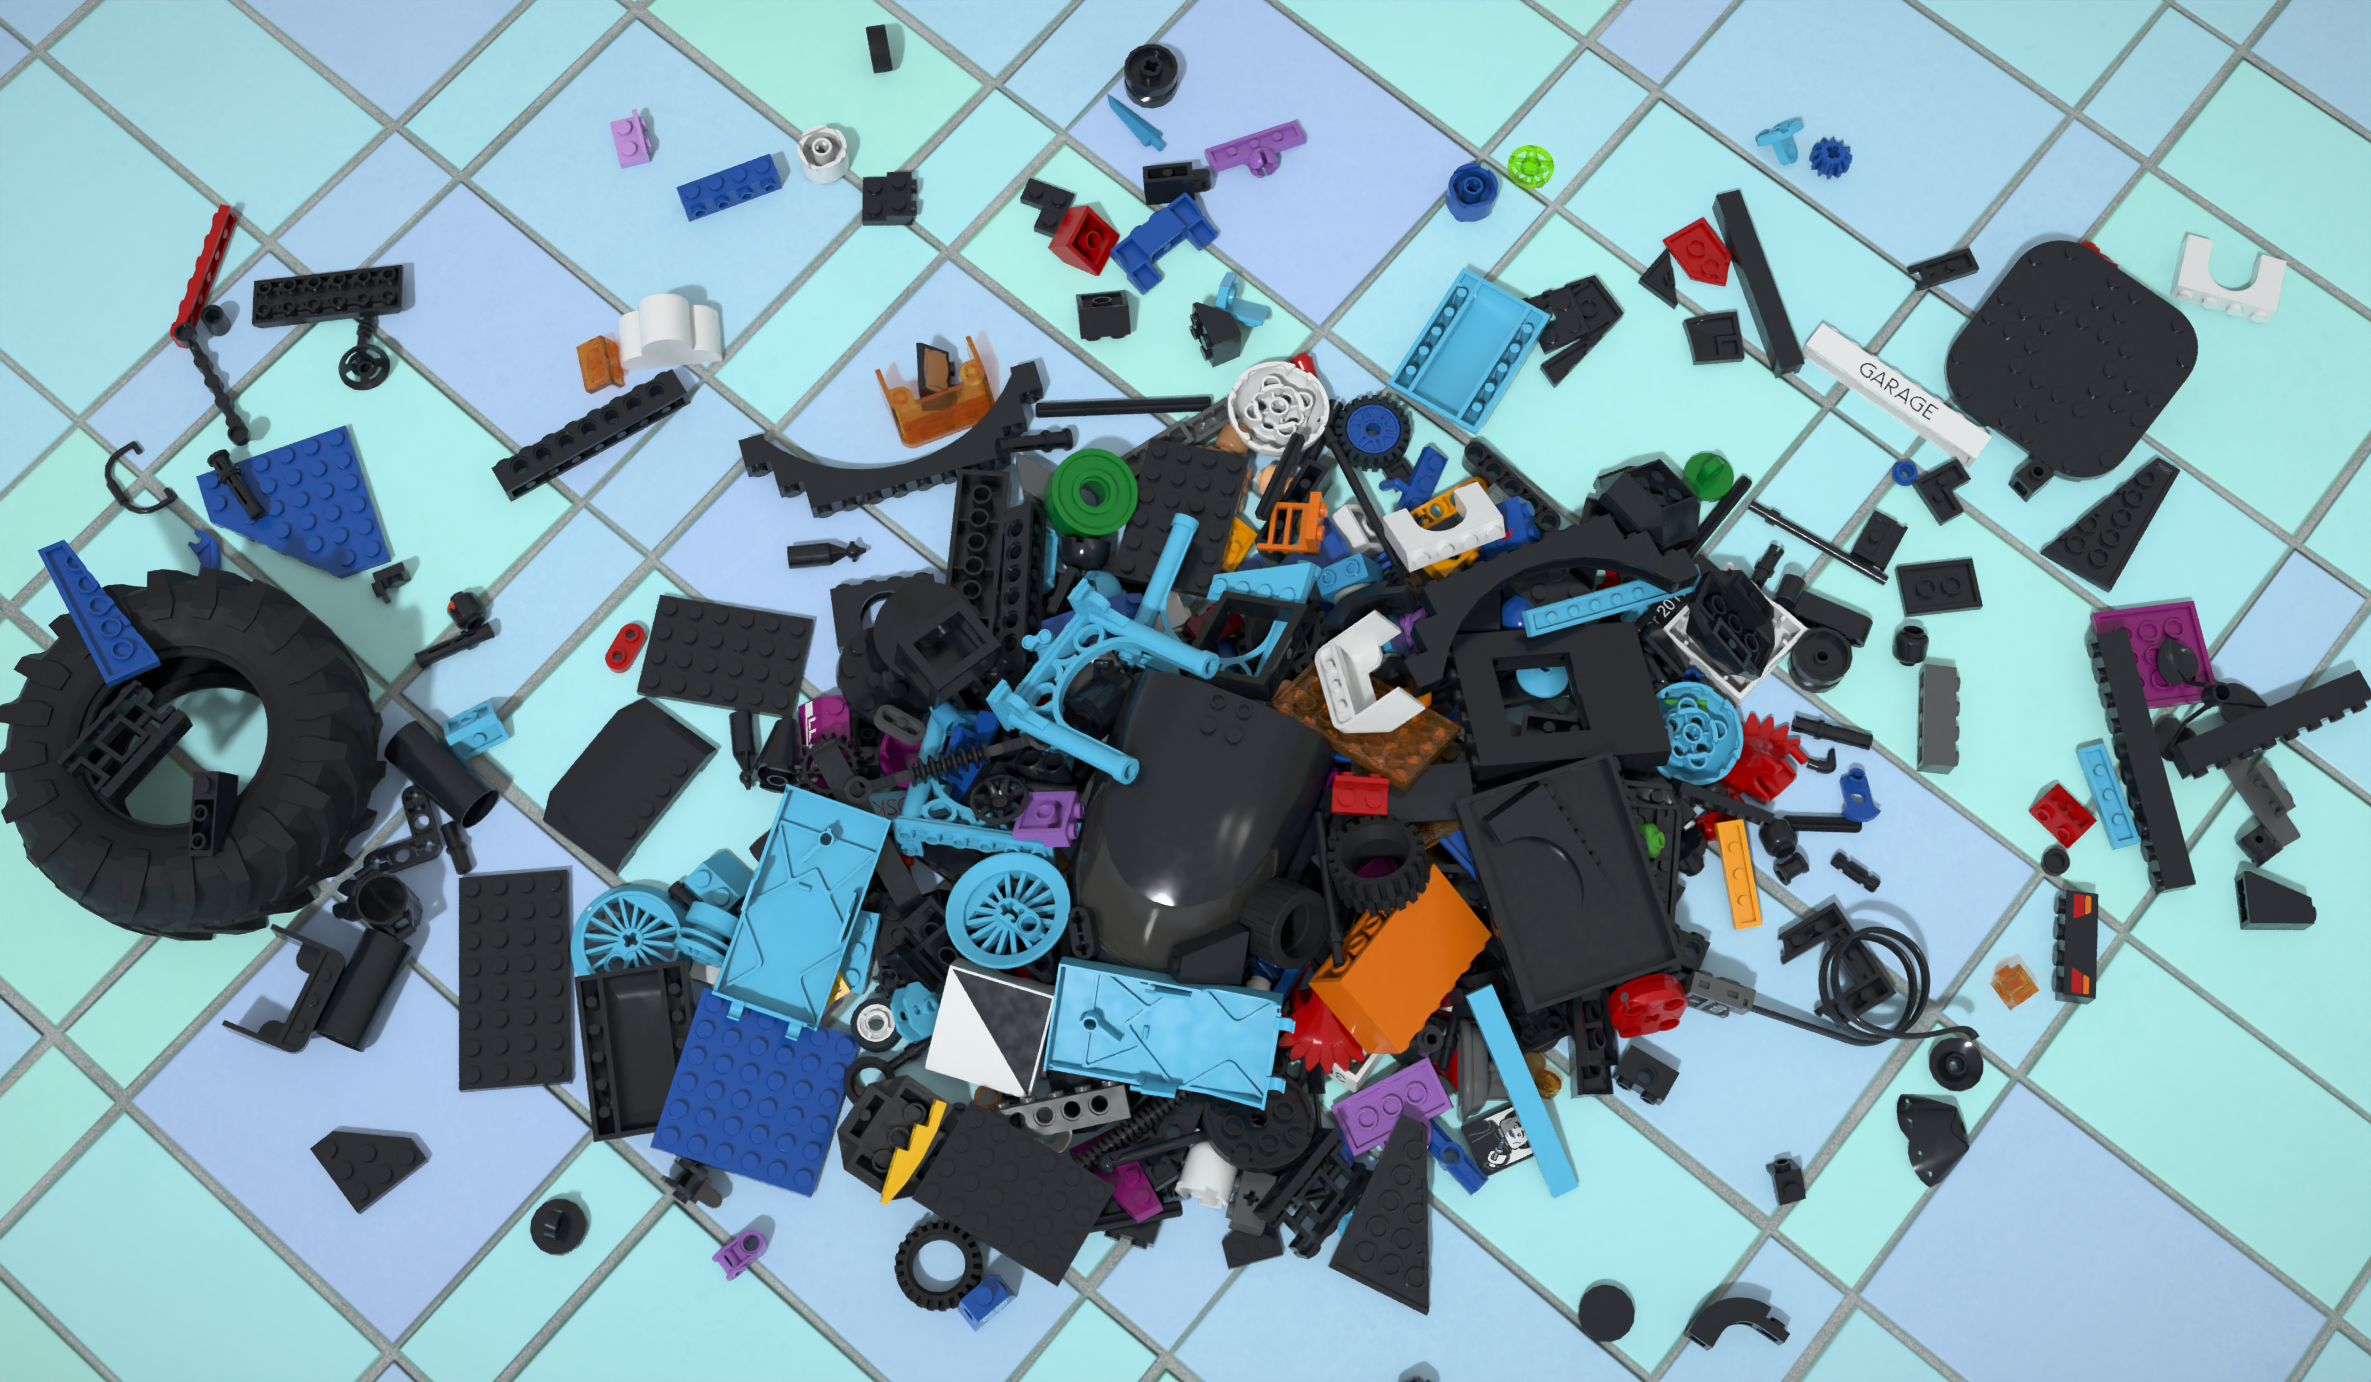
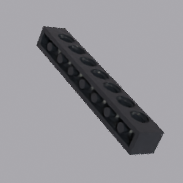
(584, 446)
(1021, 590)

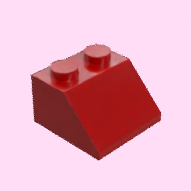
(1084, 240)

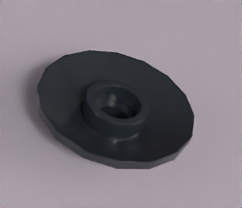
(1966, 1058)

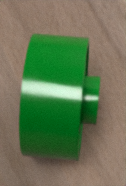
(1106, 479)

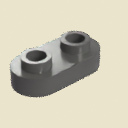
(899, 725)

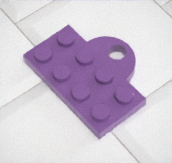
(1373, 1112)

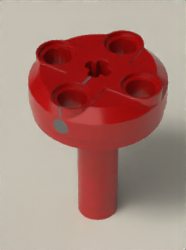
(1647, 1005)

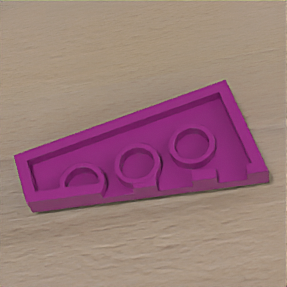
(1132, 1186)

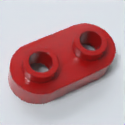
(627, 647)

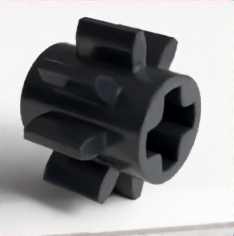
(885, 987)

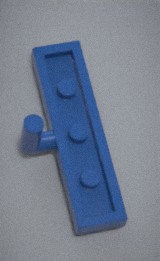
(1421, 482)

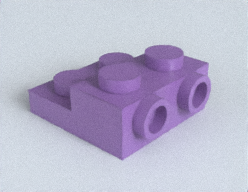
(1050, 818)

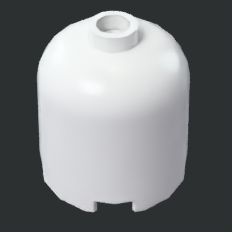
(1206, 1177)

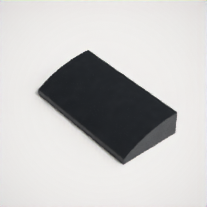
(1430, 794)

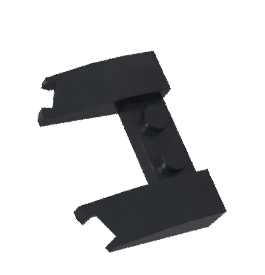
(1831, 926)

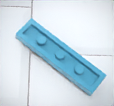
(2108, 796)

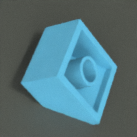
(720, 882)

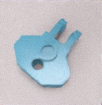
(919, 1011)

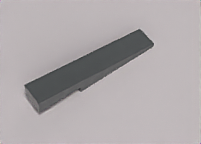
(1192, 432)

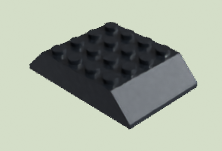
(632, 1043)

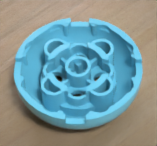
(1718, 732)

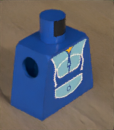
(985, 1301)

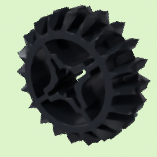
(807, 759)

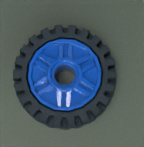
(1376, 416)

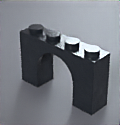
(853, 601)

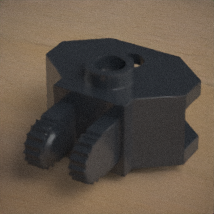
(693, 1185)

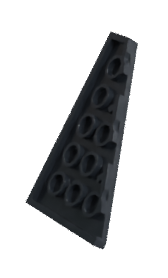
(1389, 1227)

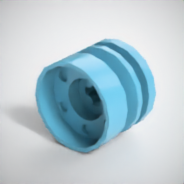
(710, 930)

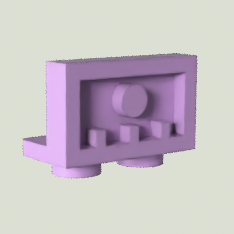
(630, 140)

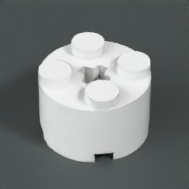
(823, 154)

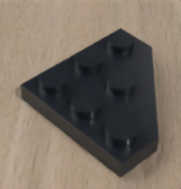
(367, 1164)

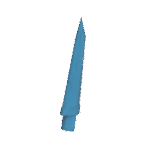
(1141, 129)

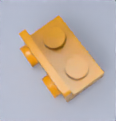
(1238, 545)

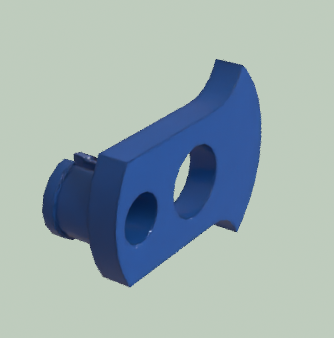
(1857, 783)

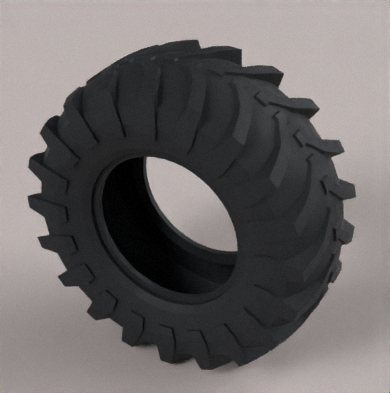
(285, 822)

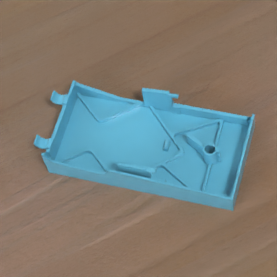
(801, 909)
(1165, 1033)

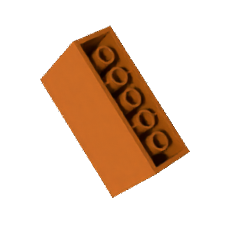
(1401, 966)

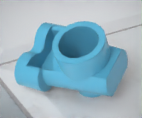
(1039, 642)

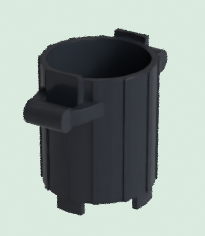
(1097, 703)
(387, 903)

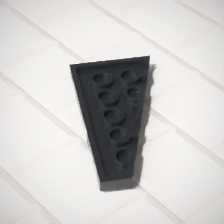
(2108, 535)

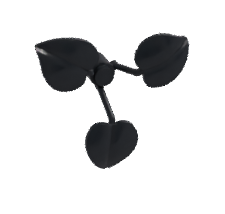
(2179, 664)

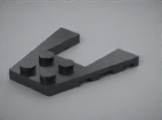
(1600, 315)

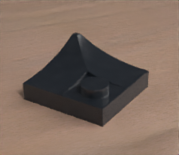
(1714, 338)

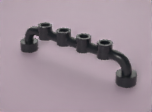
(237, 431)

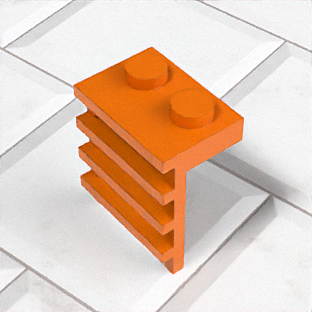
(1311, 529)

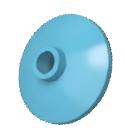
(1543, 683)

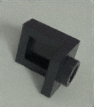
(1786, 1181)

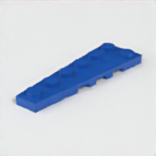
(105, 630)

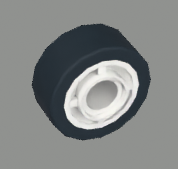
(861, 1020)

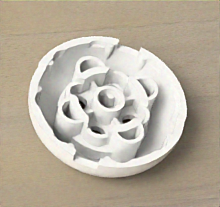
(1275, 385)

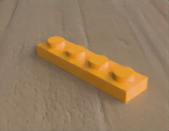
(1738, 874)

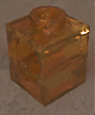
(2014, 986)

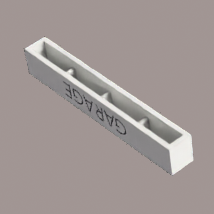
(1896, 395)

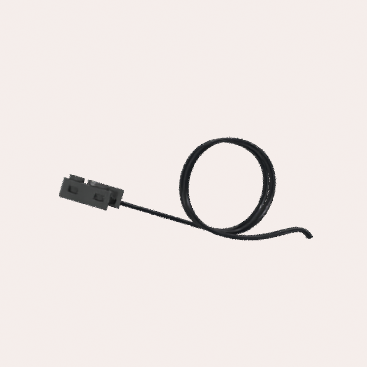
(1722, 995)

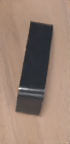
(1819, 612)

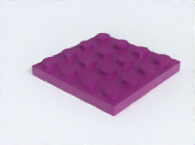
(2147, 631)

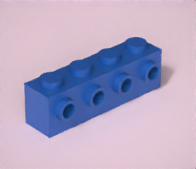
(729, 187)

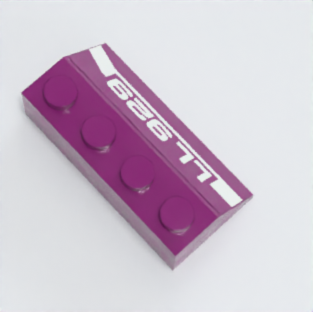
(825, 716)

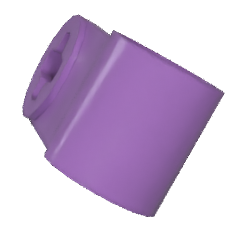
(739, 1254)

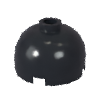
(1084, 553)

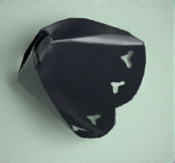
(1936, 1133)

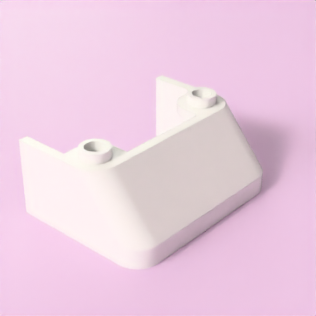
(1346, 684)

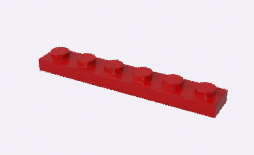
(206, 269)

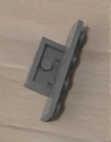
(2264, 798)

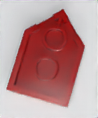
(1700, 253)

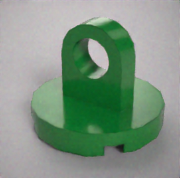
(1708, 476)

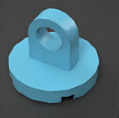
(1782, 140)

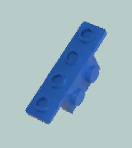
(984, 728)

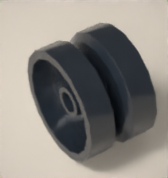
(1151, 76)
(1819, 660)

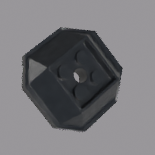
(1651, 501)
(1732, 623)
(879, 1112)

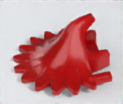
(1762, 765)
(1318, 1034)

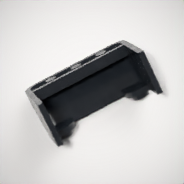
(324, 970)

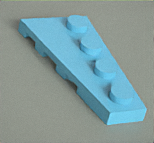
(1279, 583)

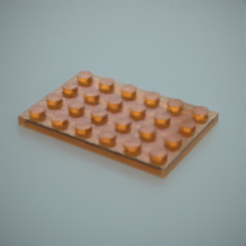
(1393, 754)

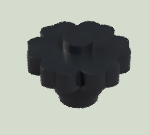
(1691, 851)

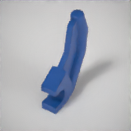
(207, 551)

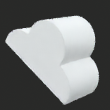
(669, 334)

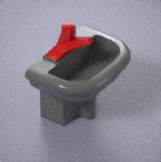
(1472, 1072)

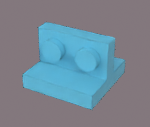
(475, 730)

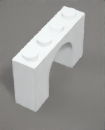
(2195, 285)
(1423, 547)

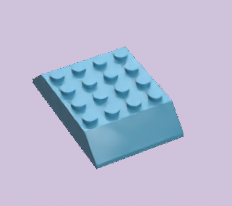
(1469, 351)

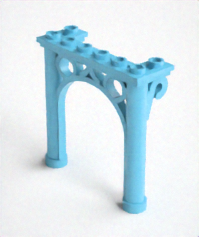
(1155, 603)
(1091, 618)
(916, 825)

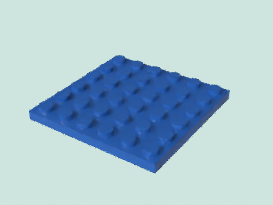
(754, 1097)

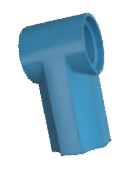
(948, 717)

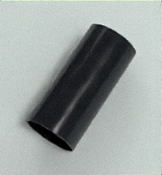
(441, 774)
(364, 989)

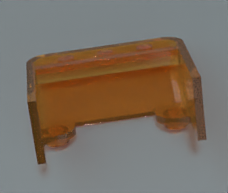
(944, 411)

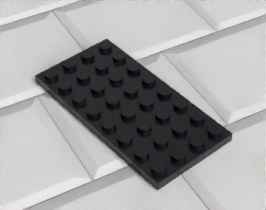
(514, 981)

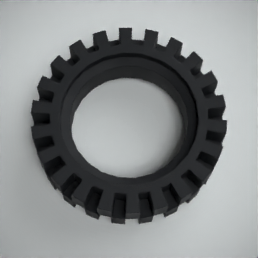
(910, 1247)

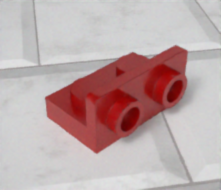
(1359, 794)
(2062, 815)

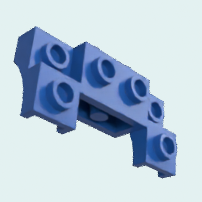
(1157, 237)
(1331, 551)

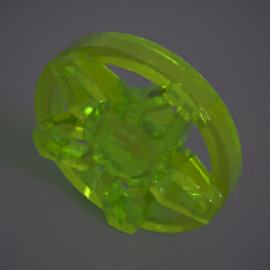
(1530, 167)

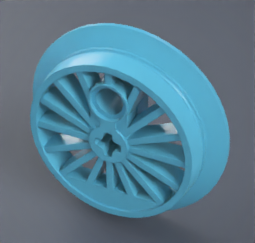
(978, 889)
(647, 898)

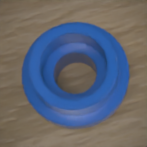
(1907, 467)

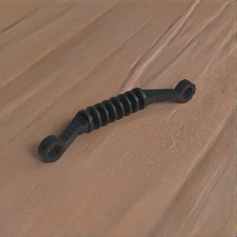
(943, 765)

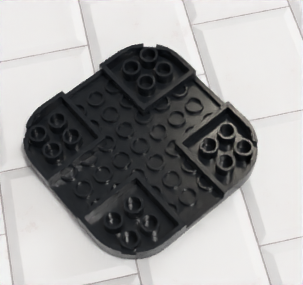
(2071, 360)

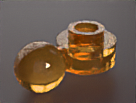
(1546, 1082)

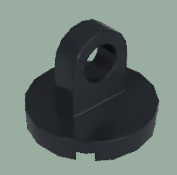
(558, 1227)

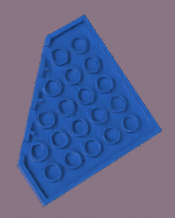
(311, 503)

